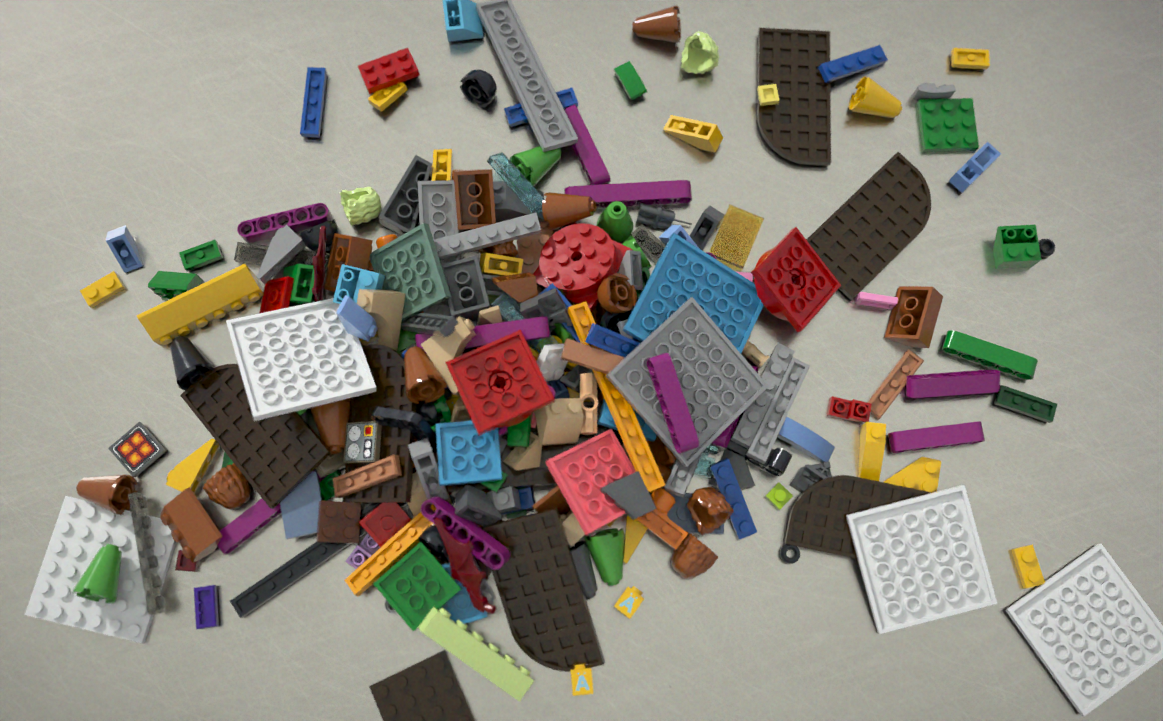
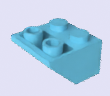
(462, 20)
(353, 279)

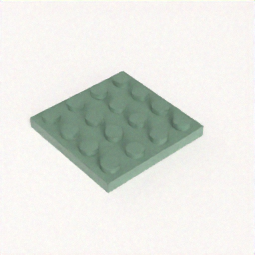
(413, 269)

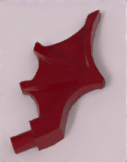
(319, 267)
(464, 568)

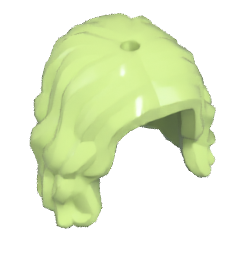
(699, 54)
(360, 204)

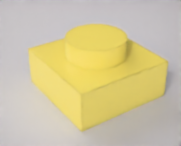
(768, 94)

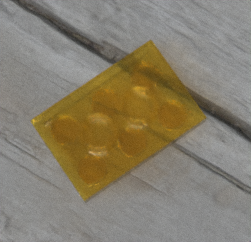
(736, 236)

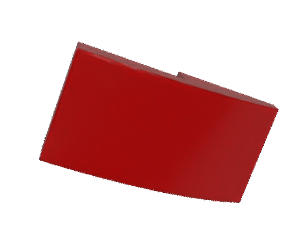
(849, 410)

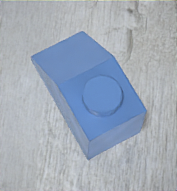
(124, 248)

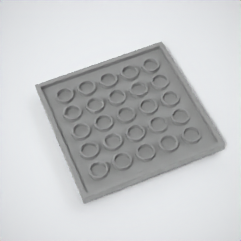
(709, 369)

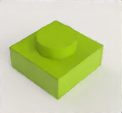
(778, 496)

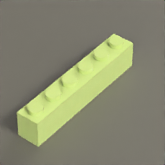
(475, 653)

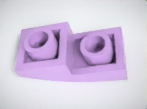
(362, 552)

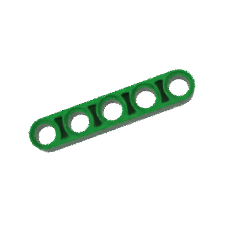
(990, 355)

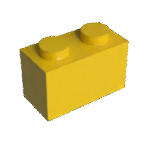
(500, 264)

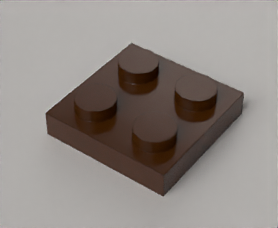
(338, 522)

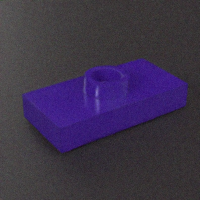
(206, 607)

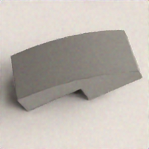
(929, 91)

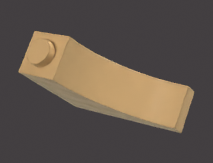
(387, 310)
(447, 348)

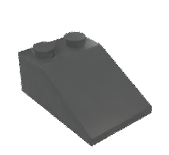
(509, 205)
(466, 288)

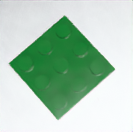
(947, 125)
(417, 586)

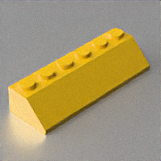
(201, 305)

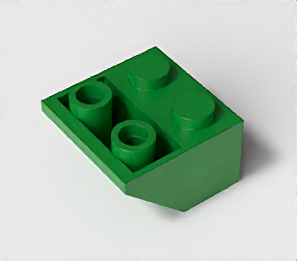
(1016, 247)
(302, 283)
(172, 284)

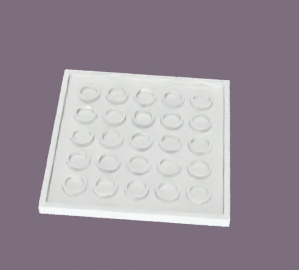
(298, 359)
(73, 545)
(921, 559)
(1090, 629)

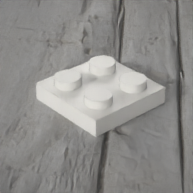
(550, 361)

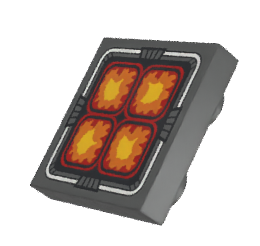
(137, 449)

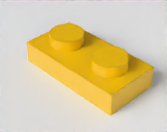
(970, 58)
(384, 97)
(102, 289)
(1028, 566)

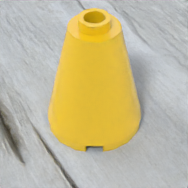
(874, 100)

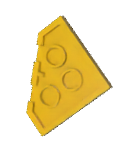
(919, 475)

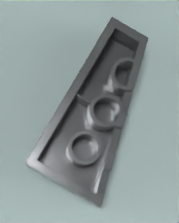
(402, 208)

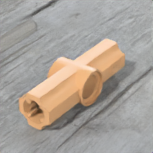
(588, 391)

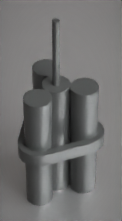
(656, 216)

